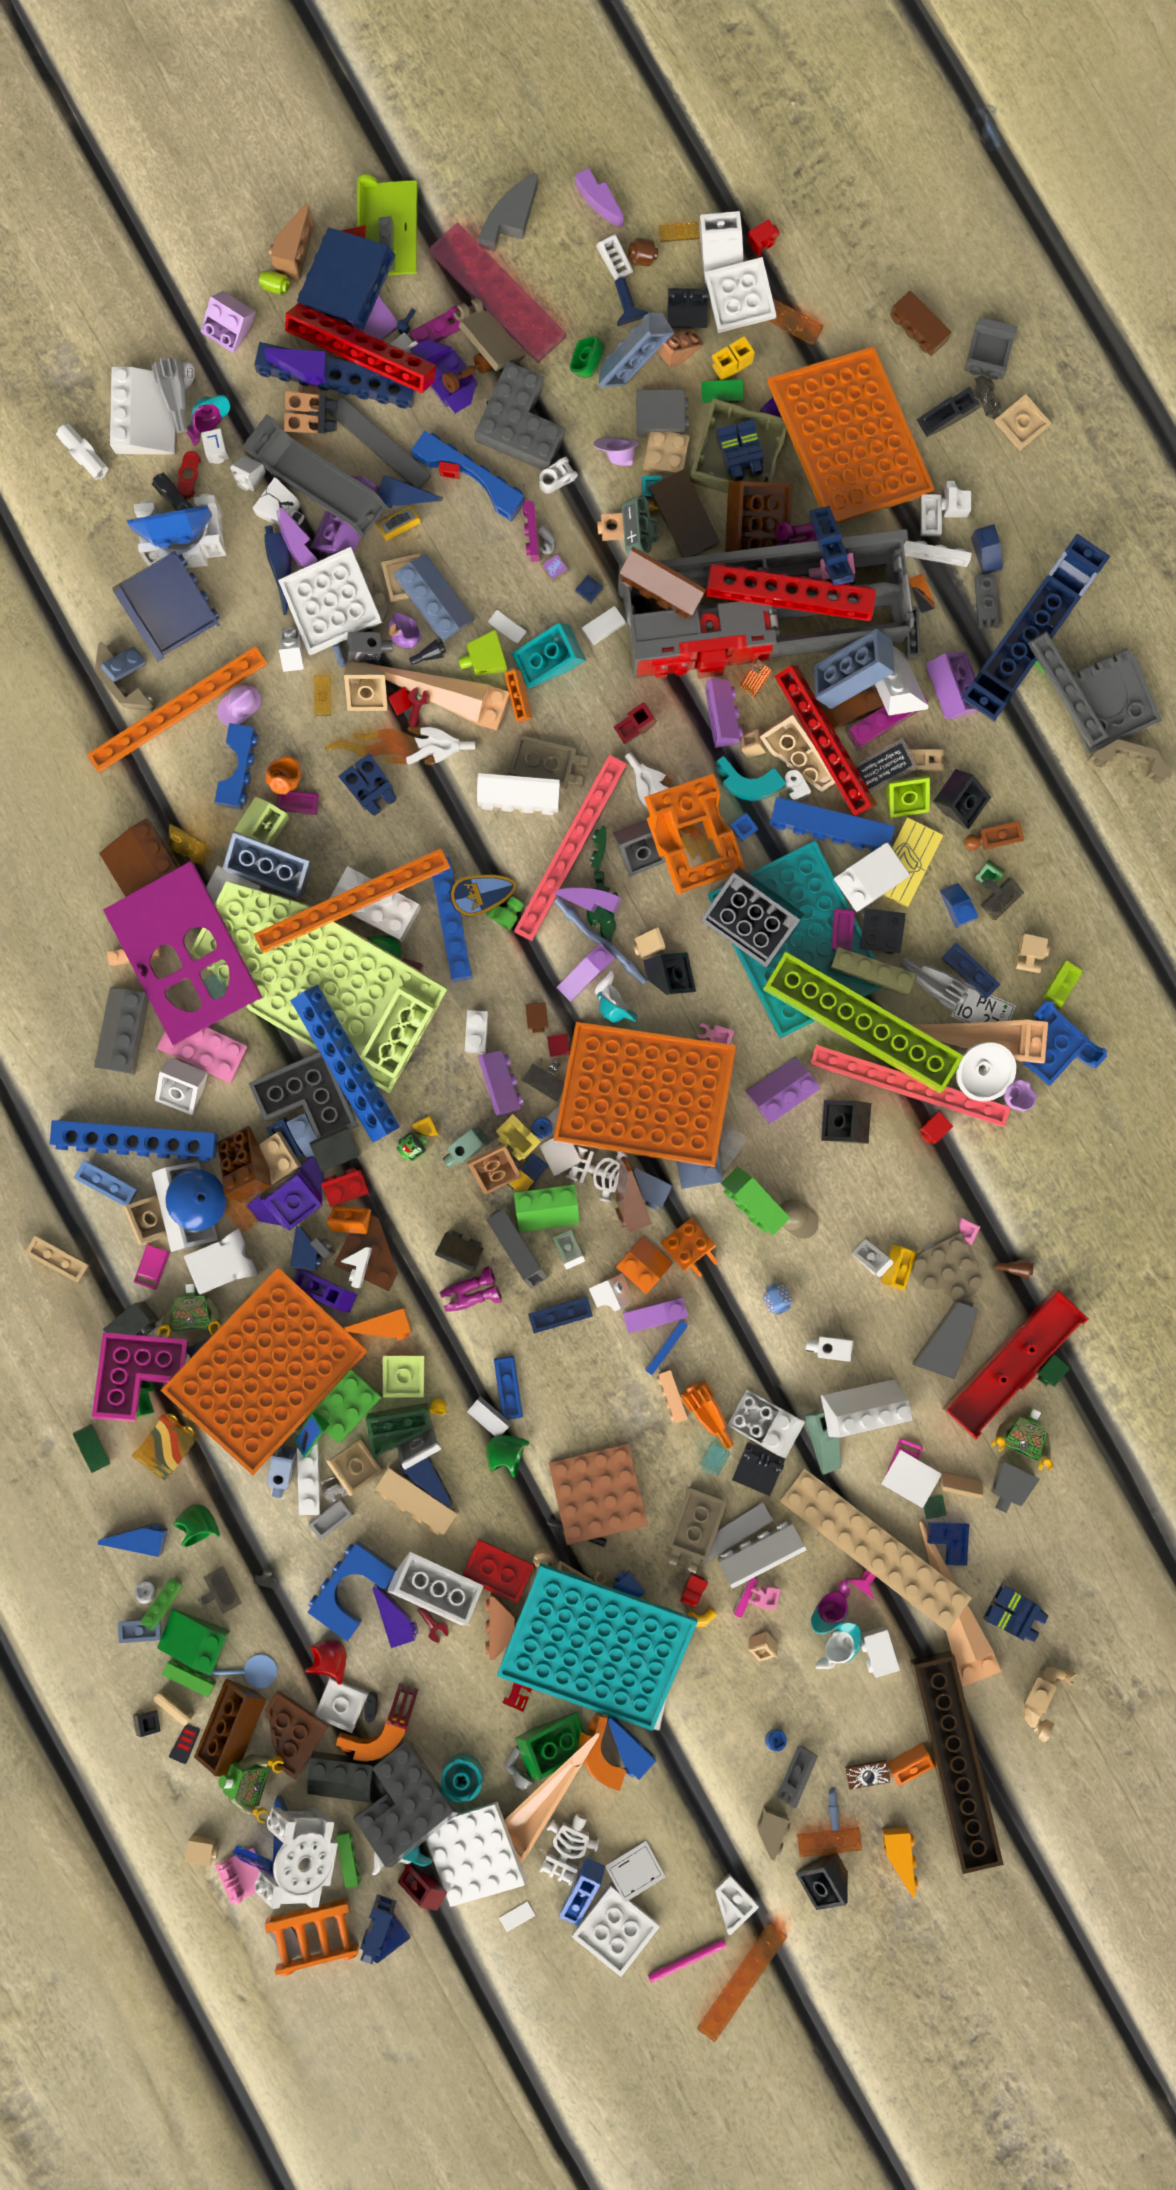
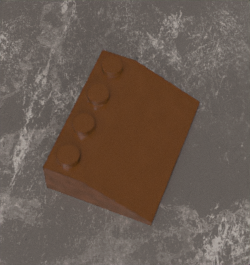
(755, 513)
(138, 857)

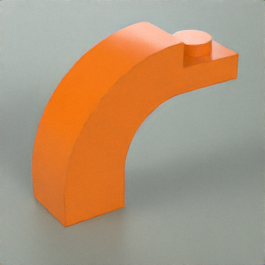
(374, 1747)
(595, 1764)

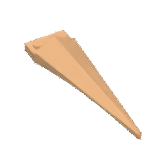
(468, 699)
(1021, 1037)
(965, 1638)
(534, 1812)

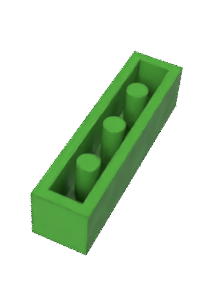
(161, 1604)
(188, 1678)
(347, 1857)

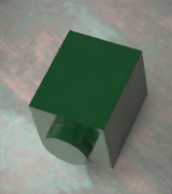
(1052, 1371)

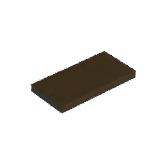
(684, 514)

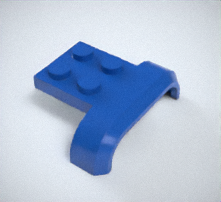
(1063, 1046)

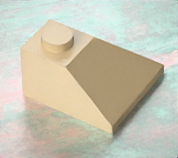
(365, 688)

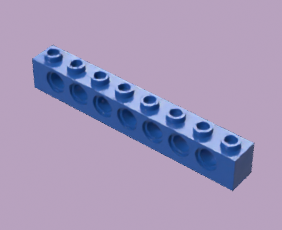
(344, 1063)
(61, 1130)

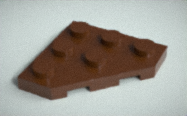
(381, 1266)
(293, 1732)

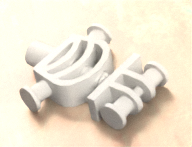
(611, 1176)
(574, 1833)

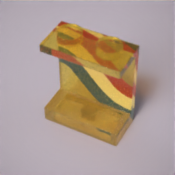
(165, 1446)

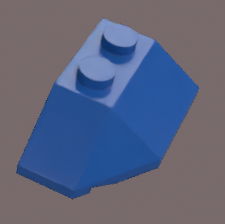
(172, 526)

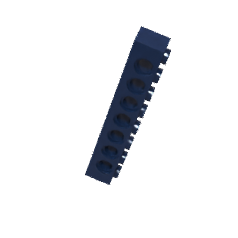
(348, 371)

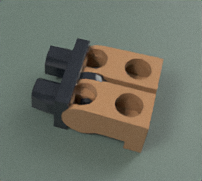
(315, 414)

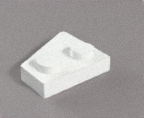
(734, 1903)

